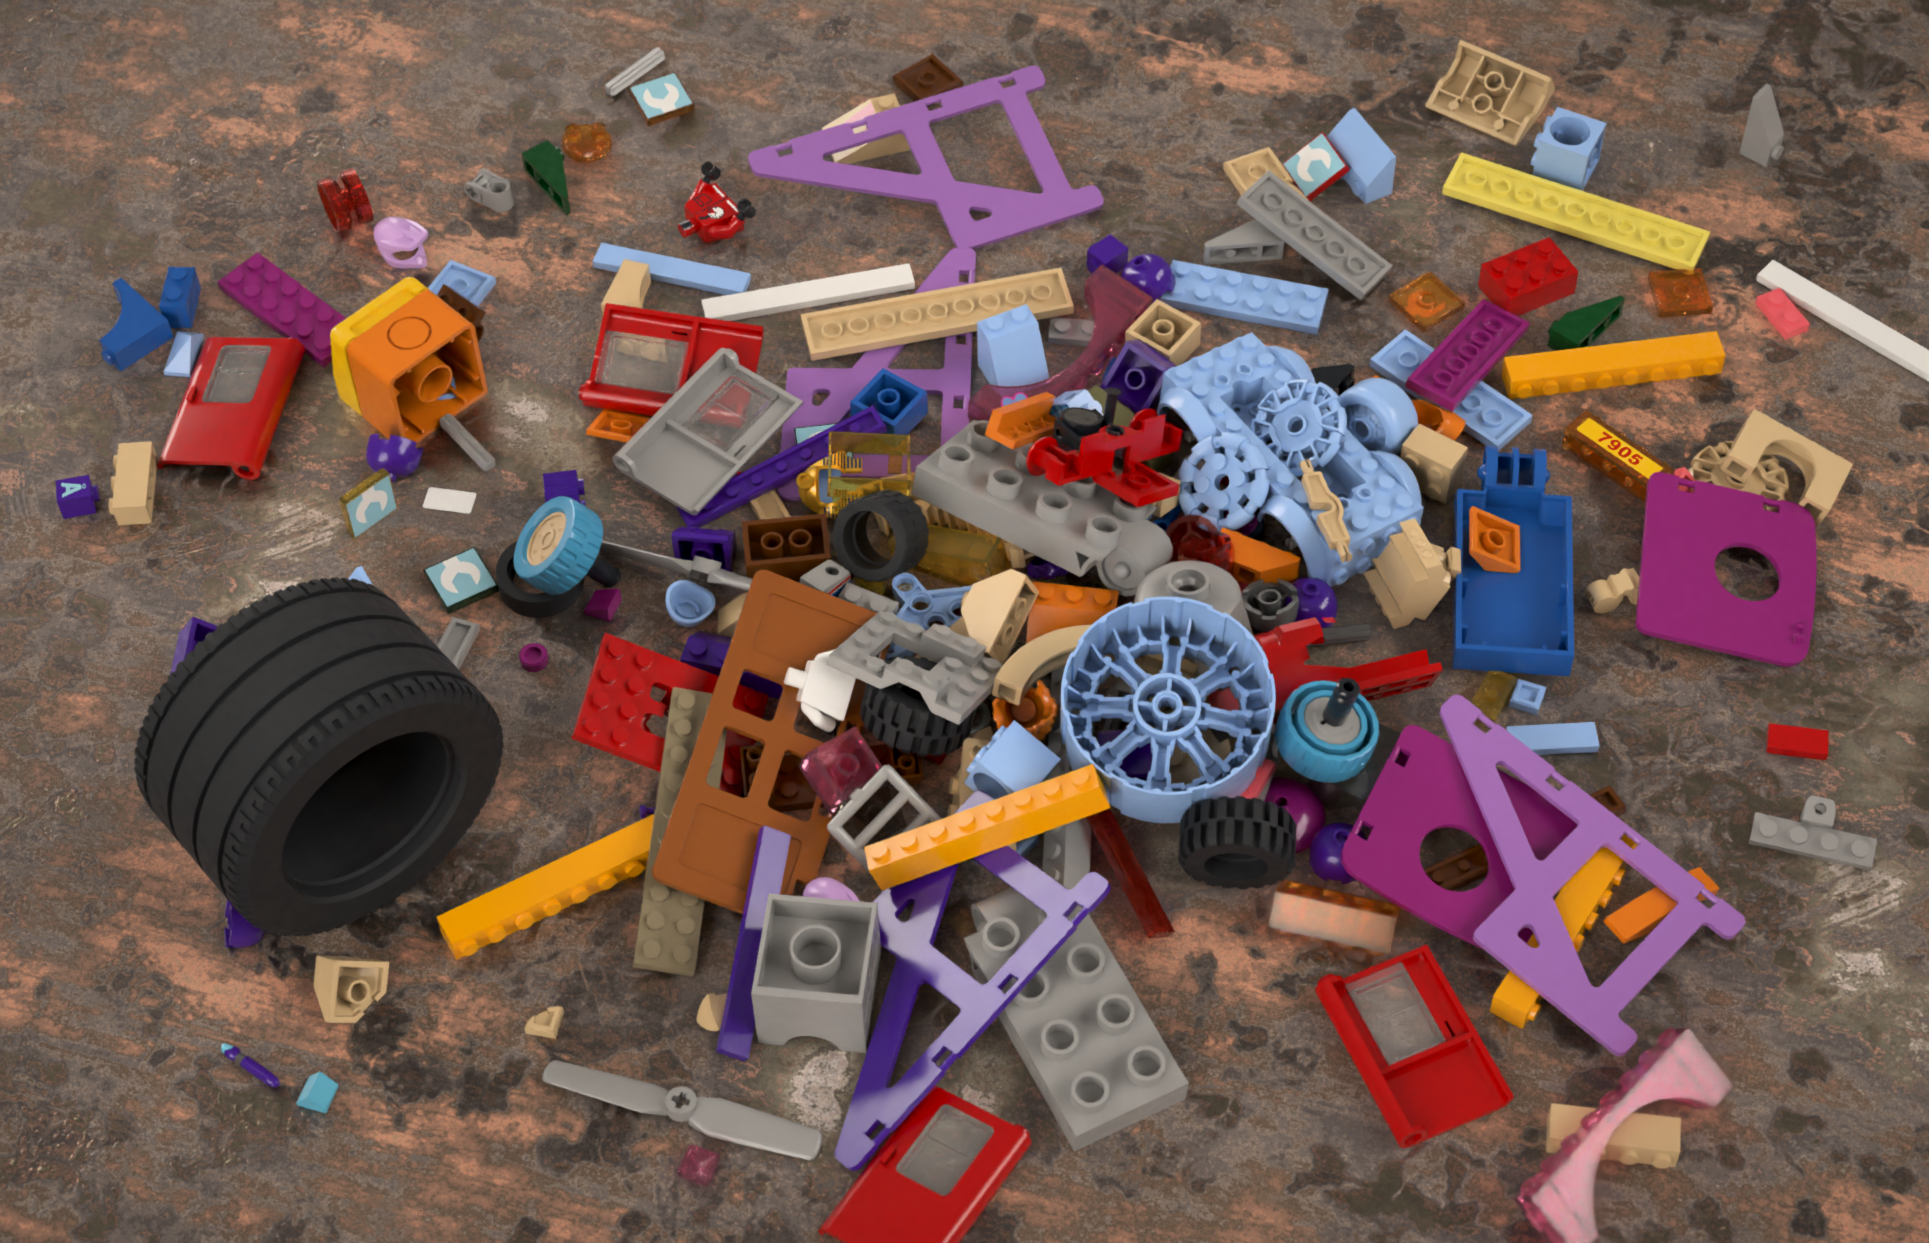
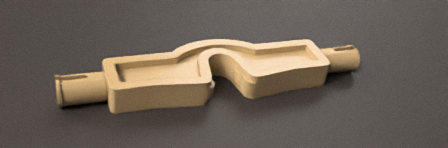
(1331, 521)

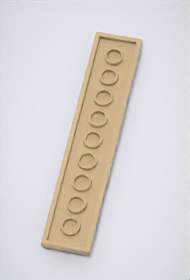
(932, 313)

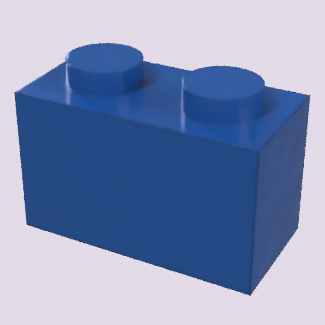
(180, 296)

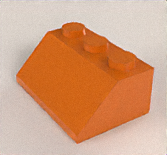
(1067, 606)

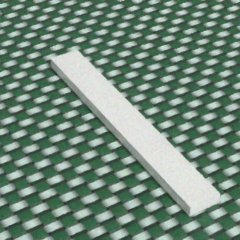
(809, 293)
(1847, 318)

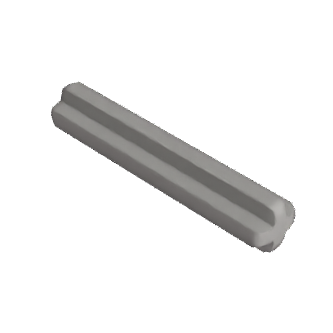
(634, 71)
(467, 442)

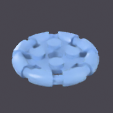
(1314, 427)
(1208, 478)

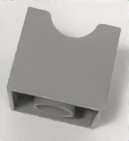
(817, 971)

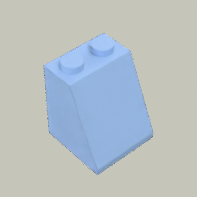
(1011, 348)

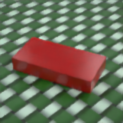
(1797, 741)

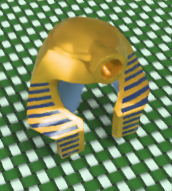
(813, 481)

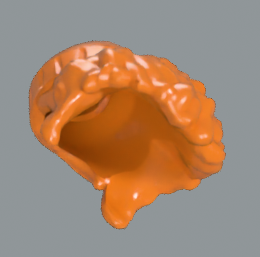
(1035, 713)

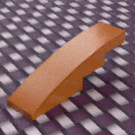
(1648, 910)

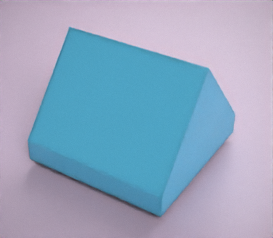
(318, 1093)

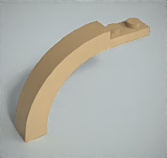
(1052, 652)

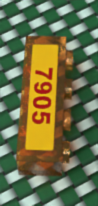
(1612, 454)

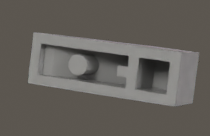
(1763, 129)
(1244, 244)

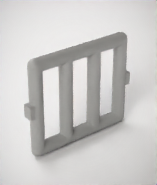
(860, 796)

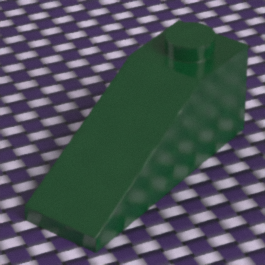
(546, 169)
(1584, 325)

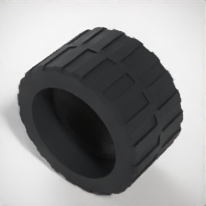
(853, 543)

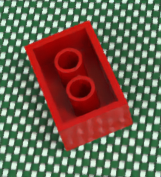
(1528, 277)

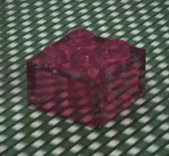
(839, 767)

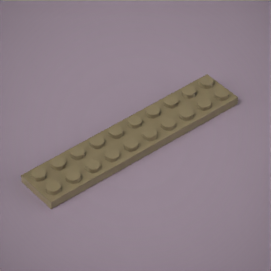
(668, 917)

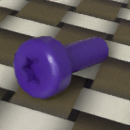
(646, 811)

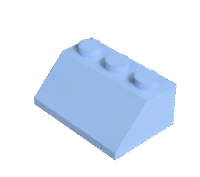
(1366, 156)

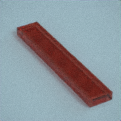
(1130, 874)

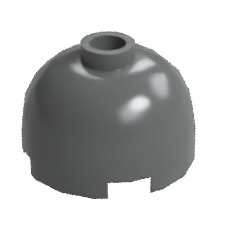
(1266, 604)

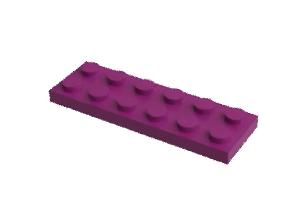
(283, 305)
(1467, 355)

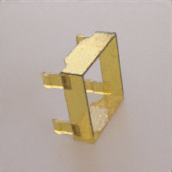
(846, 487)

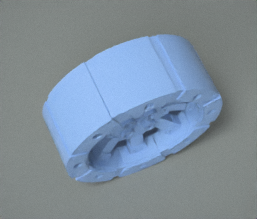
(1203, 636)

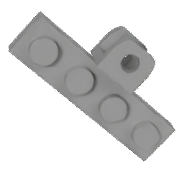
(1814, 836)

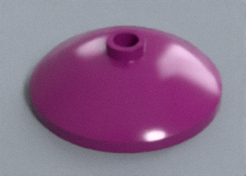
(1303, 807)

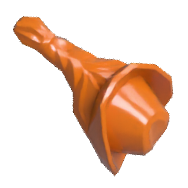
(1438, 418)

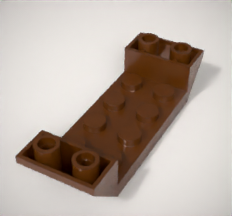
(794, 791)

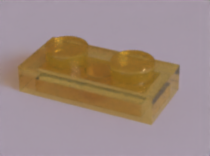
(1494, 693)

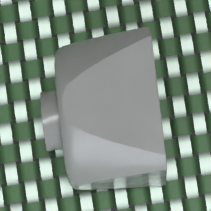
(1196, 582)

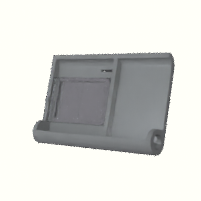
(706, 432)

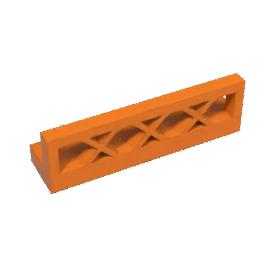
(1022, 421)

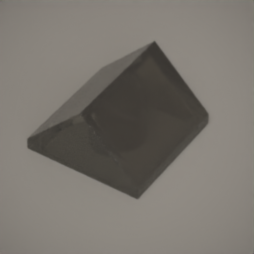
(870, 810)

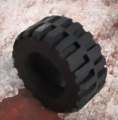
(905, 722)
(1237, 842)

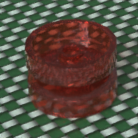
(345, 200)

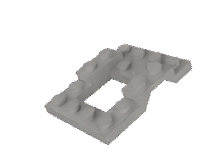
(949, 689)

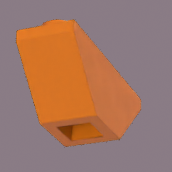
(1260, 561)

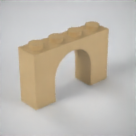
(1821, 468)

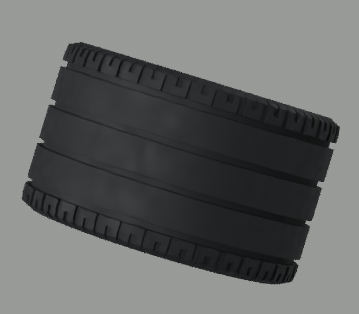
(317, 756)

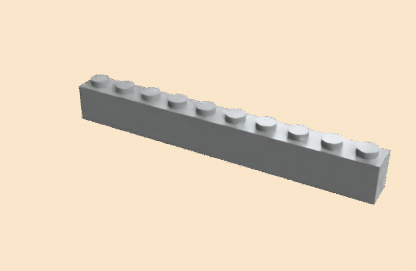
(1067, 846)

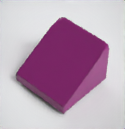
(604, 604)

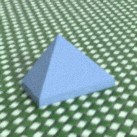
(183, 354)

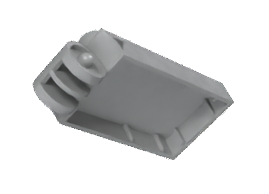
(1062, 524)
(1077, 1024)

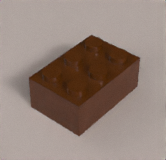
(786, 545)

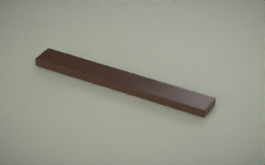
(1473, 862)

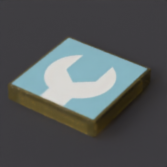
(368, 503)

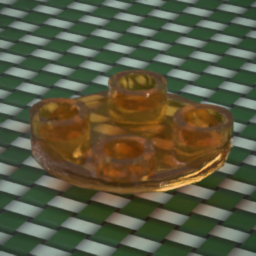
(586, 142)

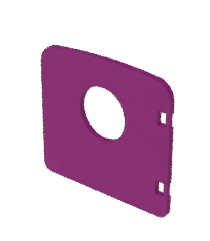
(1678, 578)
(1434, 795)

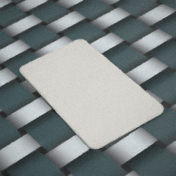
(449, 500)

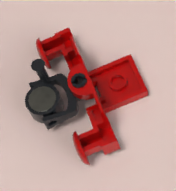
(1099, 443)

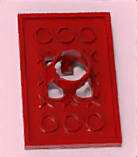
(620, 705)

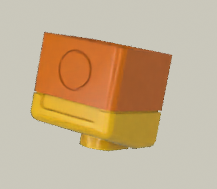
(402, 357)

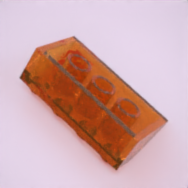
(1334, 916)

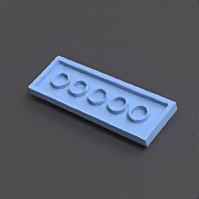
(1246, 297)
(1487, 412)

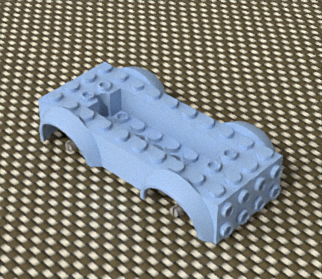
(1375, 487)

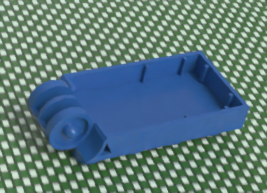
(1522, 617)

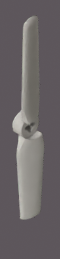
(682, 566)
(710, 1116)

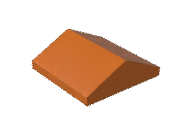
(616, 425)
(1494, 542)

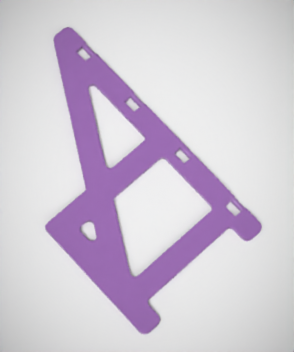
(1010, 210)
(843, 384)
(1555, 965)

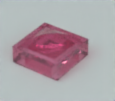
(698, 1165)

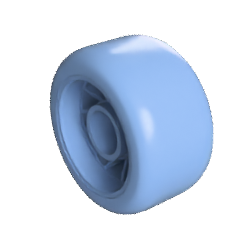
(1379, 414)

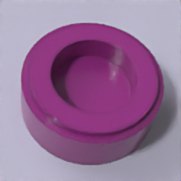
(533, 657)

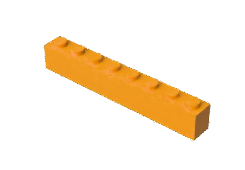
(1612, 365)
(987, 827)
(547, 890)
(1578, 909)

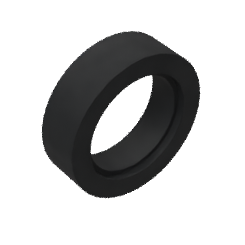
(530, 604)

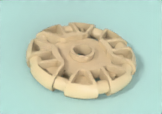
(1756, 483)

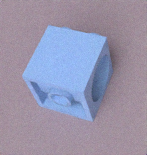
(1568, 148)
(1010, 763)

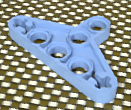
(940, 606)

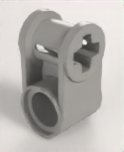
(490, 191)

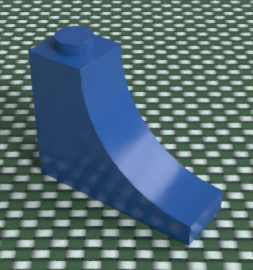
(136, 331)

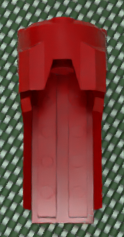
(1380, 679)

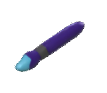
(253, 1067)

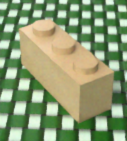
(133, 483)

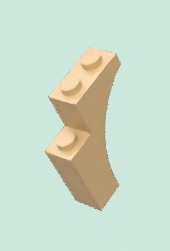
(629, 285)

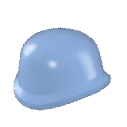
(688, 603)

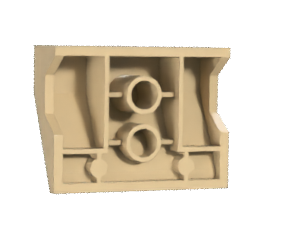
(1491, 94)

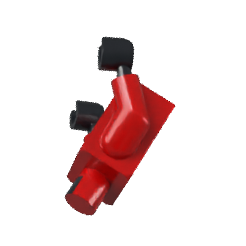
(712, 212)

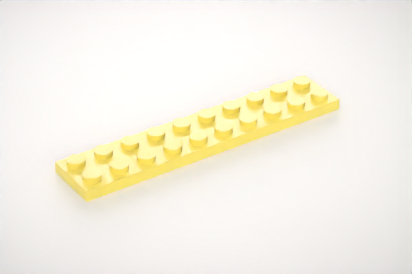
(1576, 213)

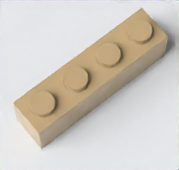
(1636, 1140)

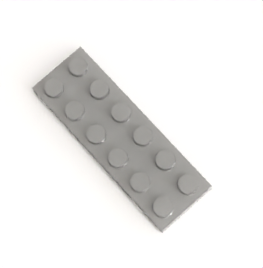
(1314, 235)

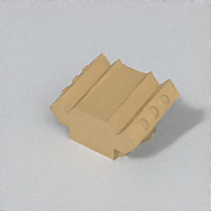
(1409, 576)

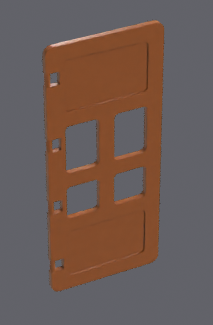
(715, 833)

